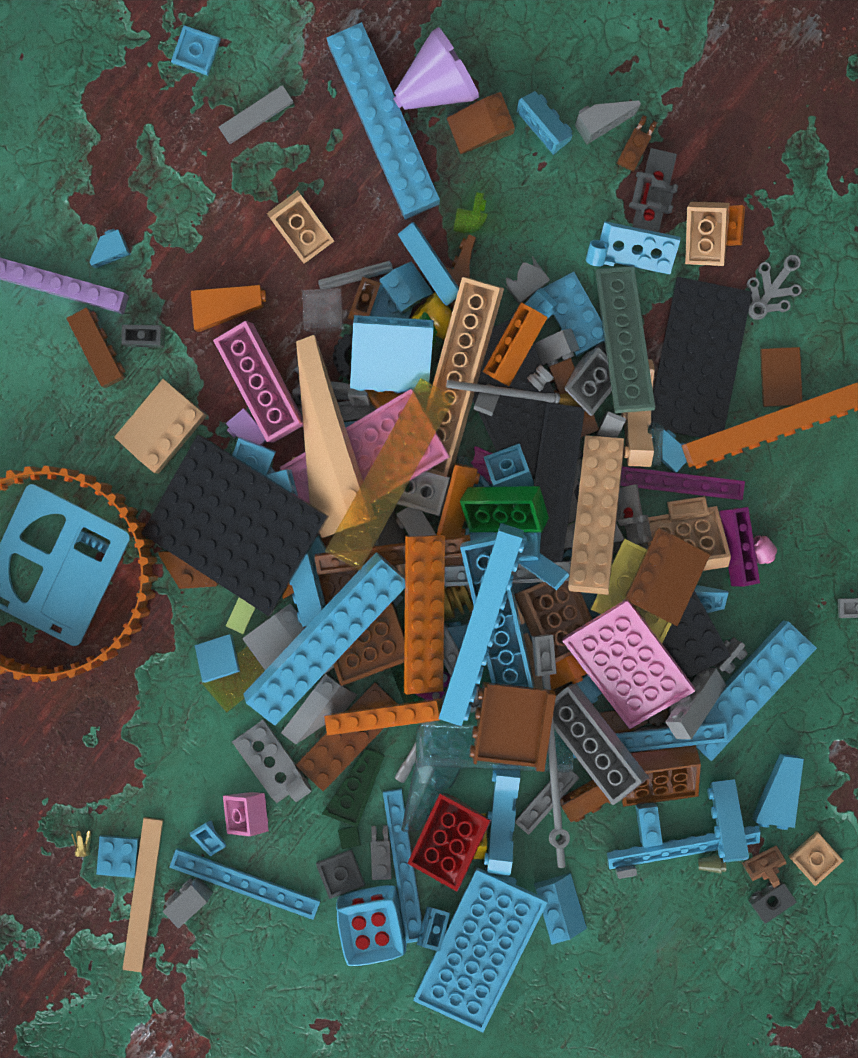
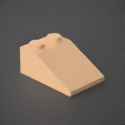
(300, 227)
(706, 233)

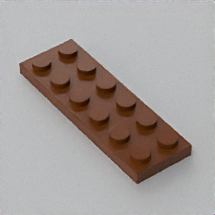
(335, 752)

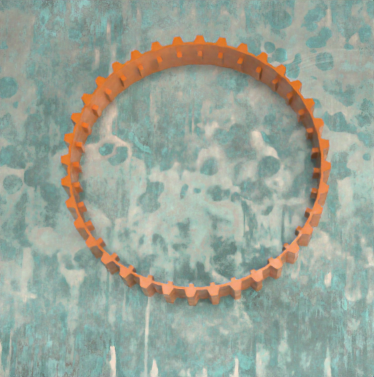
(147, 577)

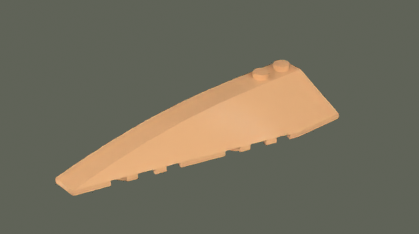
(329, 453)

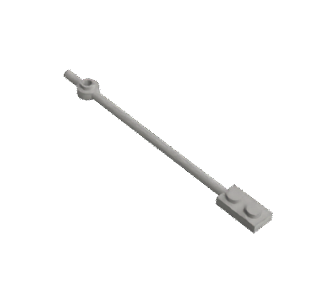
(545, 666)

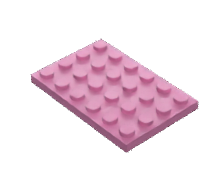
(628, 664)

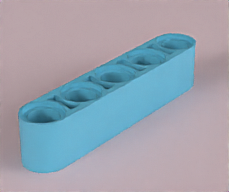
(429, 263)

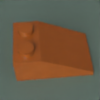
(481, 123)

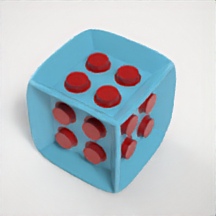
(371, 925)

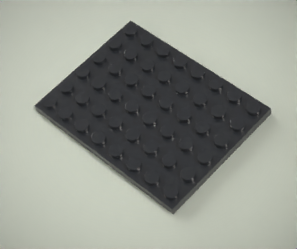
(234, 525)

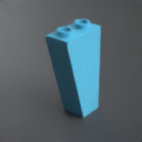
(781, 794)

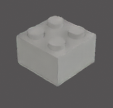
(187, 902)

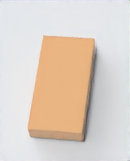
(687, 509)

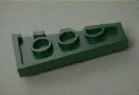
(354, 792)

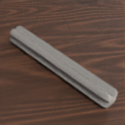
(355, 275)

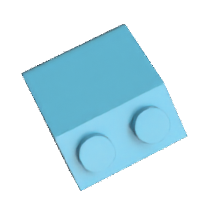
(405, 287)
(509, 468)

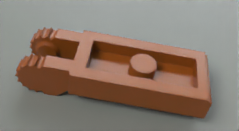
(636, 146)

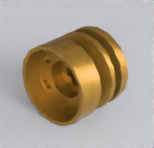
(455, 598)

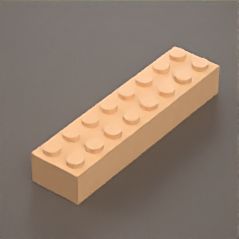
(596, 515)

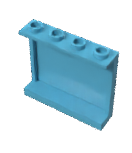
(390, 353)

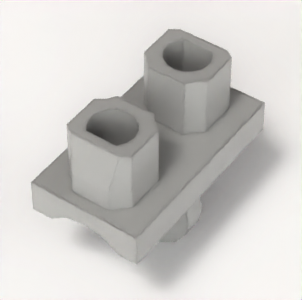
(736, 649)

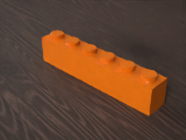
(383, 716)

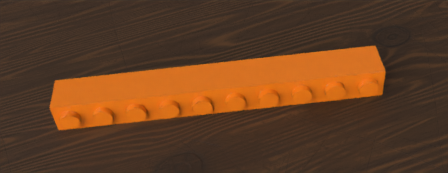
(771, 425)

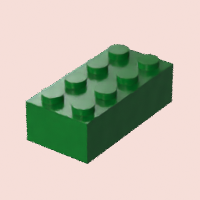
(513, 506)

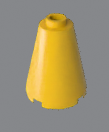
(437, 312)

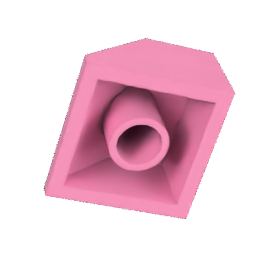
(245, 813)

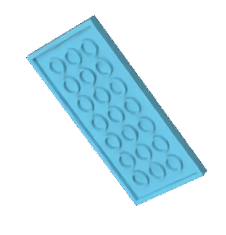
(480, 949)

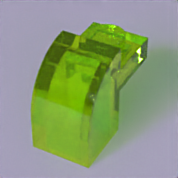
(471, 221)

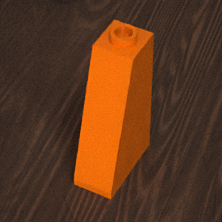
(220, 305)

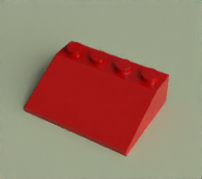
(449, 841)

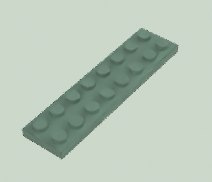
(624, 340)

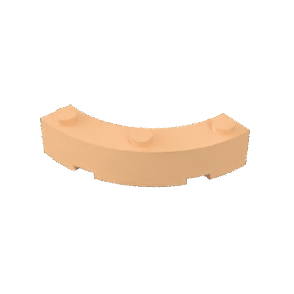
(638, 441)

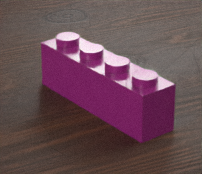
(739, 537)

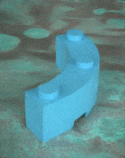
(502, 823)

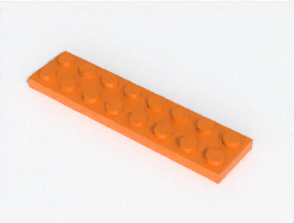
(424, 613)

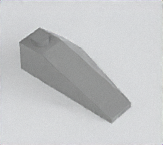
(324, 699)

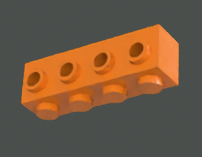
(515, 344)

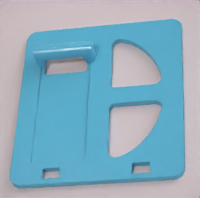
(70, 580)

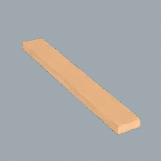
(143, 894)

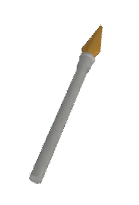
(562, 399)

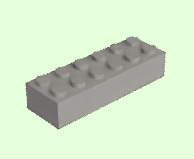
(596, 745)

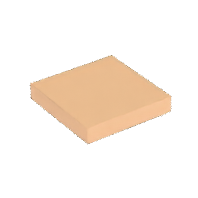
(816, 858)

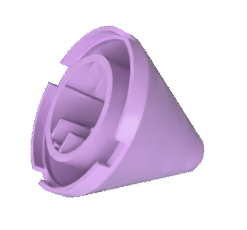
(435, 77)

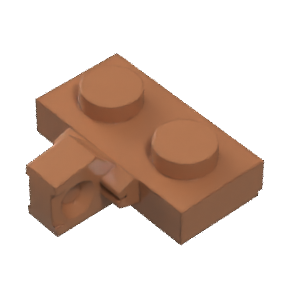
(765, 865)

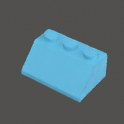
(544, 121)
(563, 910)

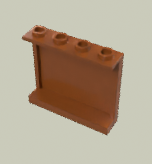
(513, 725)

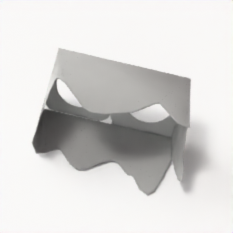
(528, 281)

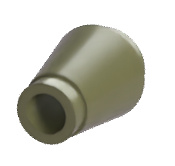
(712, 864)

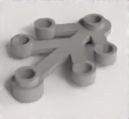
(772, 290)

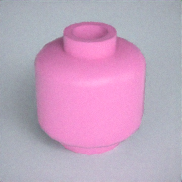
(764, 550)

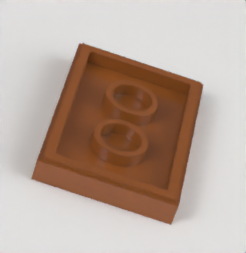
(781, 376)

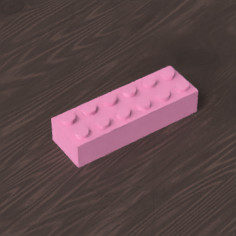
(259, 381)

